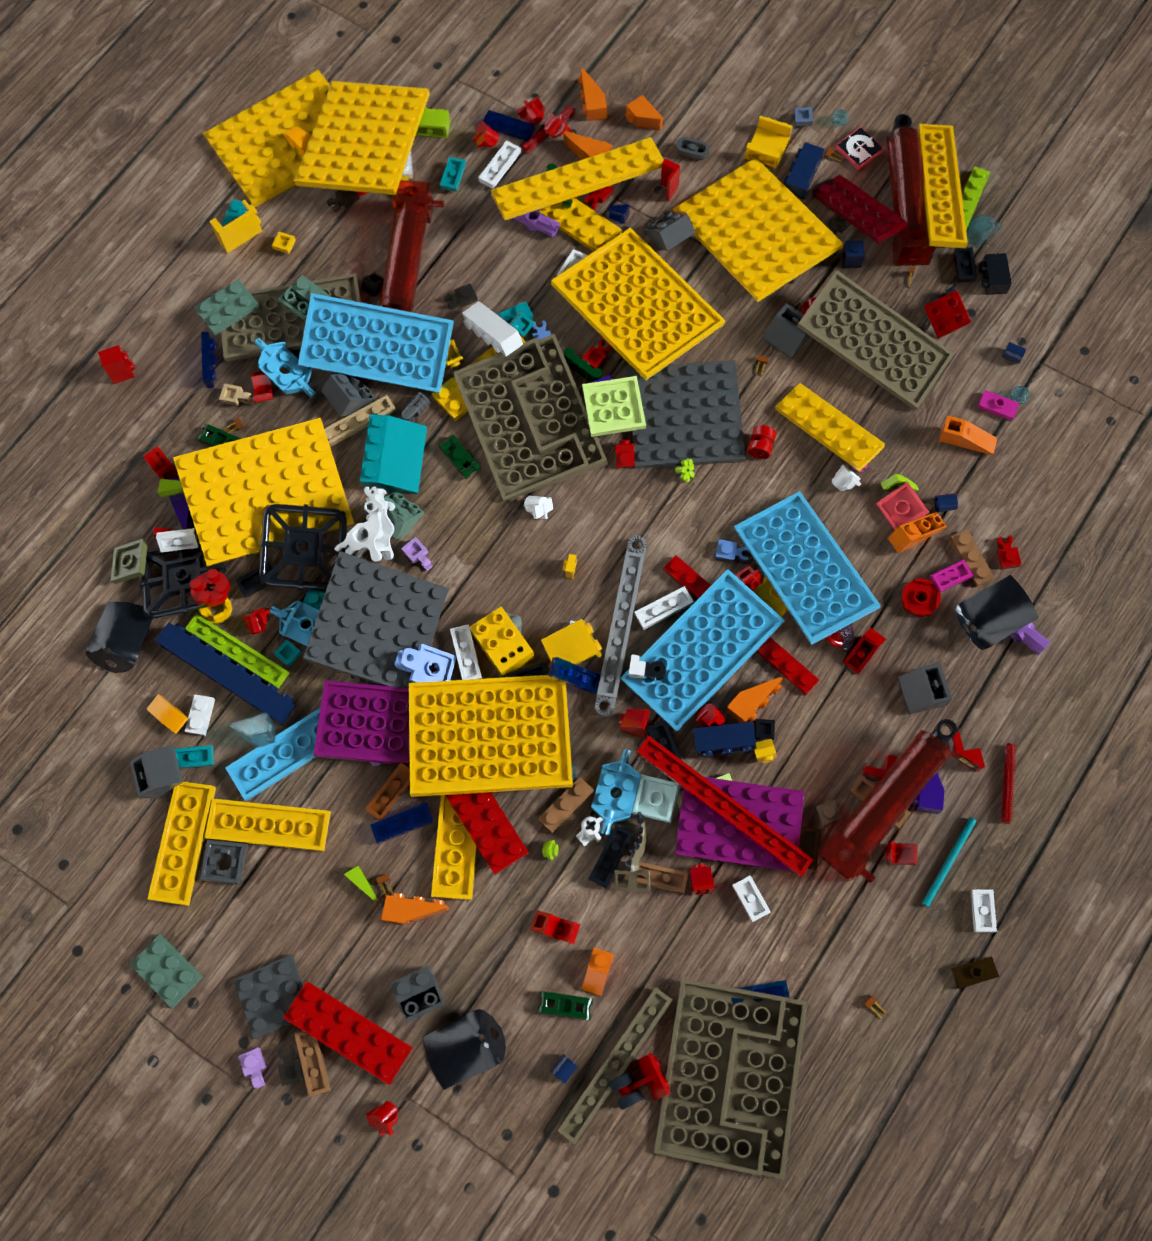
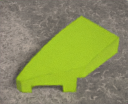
(896, 481)

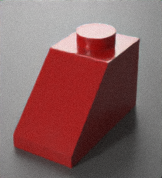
(864, 650)
(634, 722)
(701, 880)

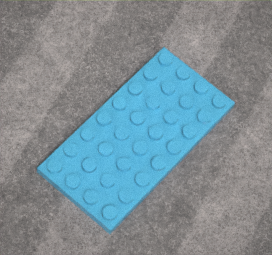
(375, 343)
(806, 568)
(705, 649)

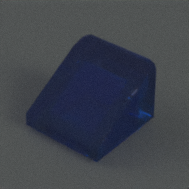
(619, 212)

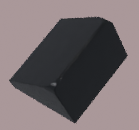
(372, 284)

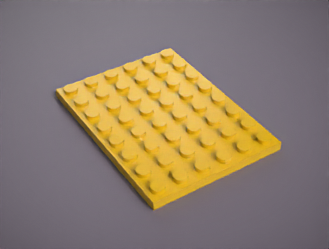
(362, 137)
(254, 141)
(758, 229)
(638, 303)
(237, 479)
(488, 735)

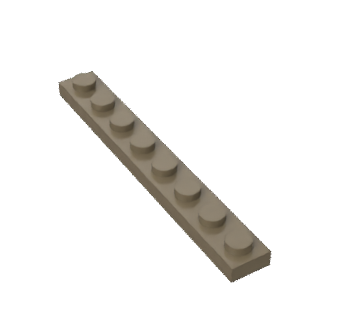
(614, 1065)

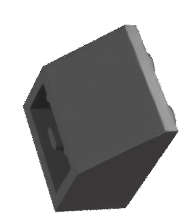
(670, 230)
(784, 331)
(347, 393)
(925, 689)
(156, 772)
(418, 993)

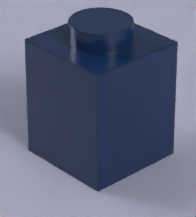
(853, 254)

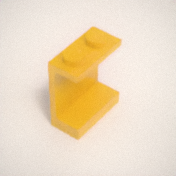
(769, 142)
(238, 230)
(573, 643)

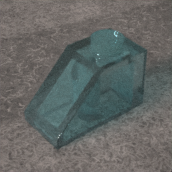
(982, 229)
(255, 730)

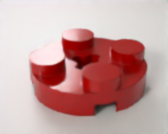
(206, 580)
(918, 608)

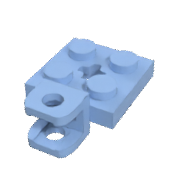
(419, 661)

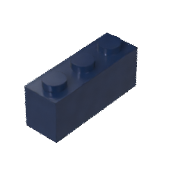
(803, 169)
(725, 739)

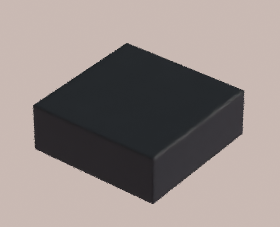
(764, 729)

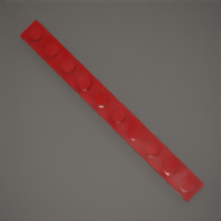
(770, 650)
(724, 806)

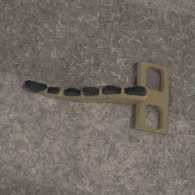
(633, 862)

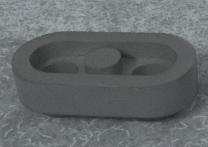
(692, 147)

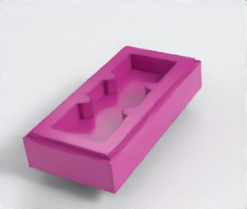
(998, 405)
(951, 576)

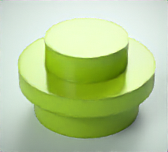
(550, 849)

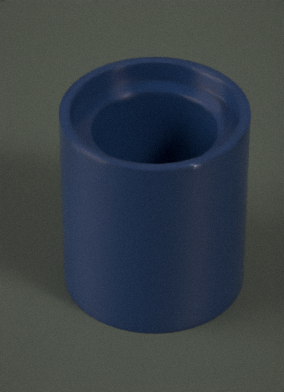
(1014, 352)
(945, 502)
(564, 1068)

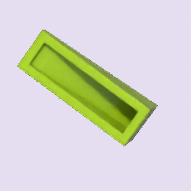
(169, 487)
(359, 879)

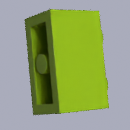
(434, 123)

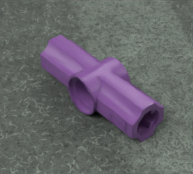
(541, 223)
(1031, 638)

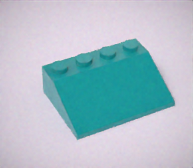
(393, 454)

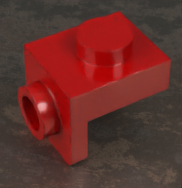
(624, 453)
(750, 577)
(901, 853)

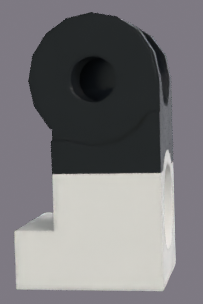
(646, 670)

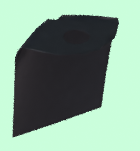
(996, 612)
(121, 630)
(457, 1051)

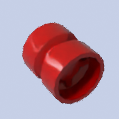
(762, 441)

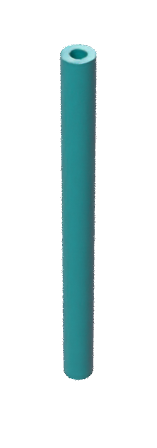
(948, 862)

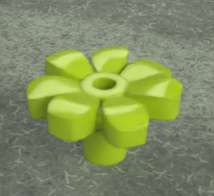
(686, 470)

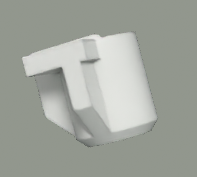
(845, 479)
(538, 506)
(590, 830)

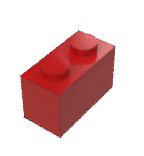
(117, 364)

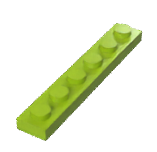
(973, 192)
(237, 651)

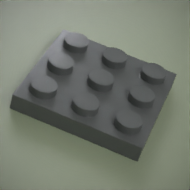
(269, 994)

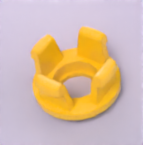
(220, 617)

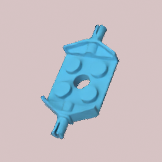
(277, 356)
(292, 619)
(620, 776)

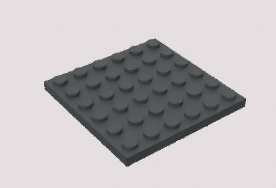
(689, 416)
(370, 618)

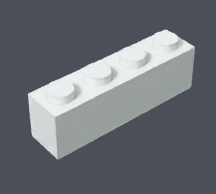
(492, 328)

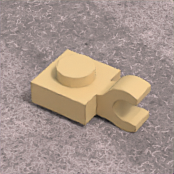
(233, 394)

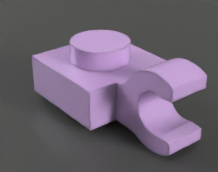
(416, 552)
(252, 1064)

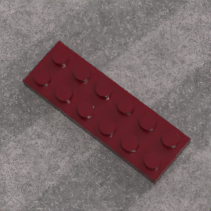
(859, 209)

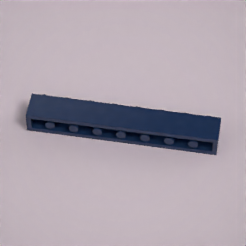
(225, 673)

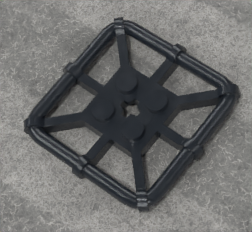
(295, 536)
(172, 583)

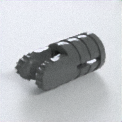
(415, 407)

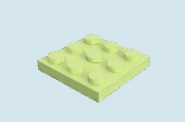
(614, 406)

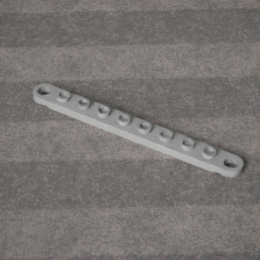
(620, 626)

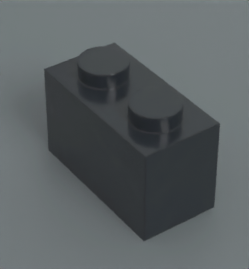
(995, 274)

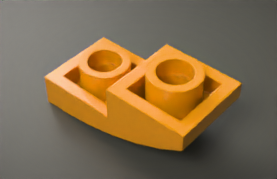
(297, 138)
(167, 713)

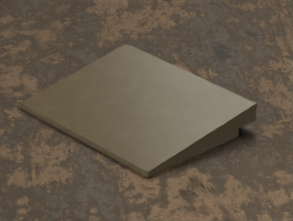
(504, 404)
(732, 1079)

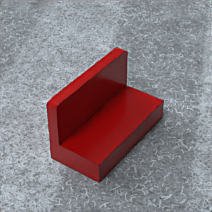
(670, 177)

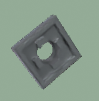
(214, 852)

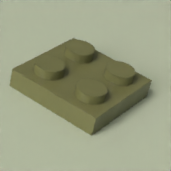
(129, 561)

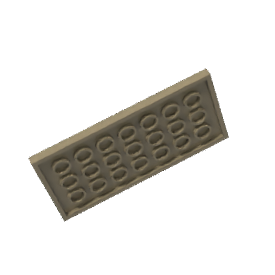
(276, 322)
(875, 340)

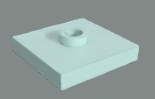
(656, 798)

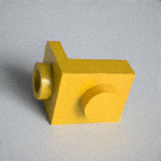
(454, 356)
(765, 751)

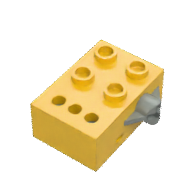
(502, 641)

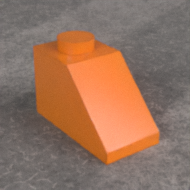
(643, 114)
(597, 971)

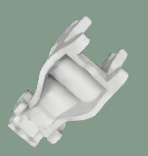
(374, 533)

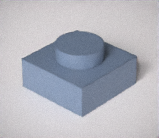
(803, 116)

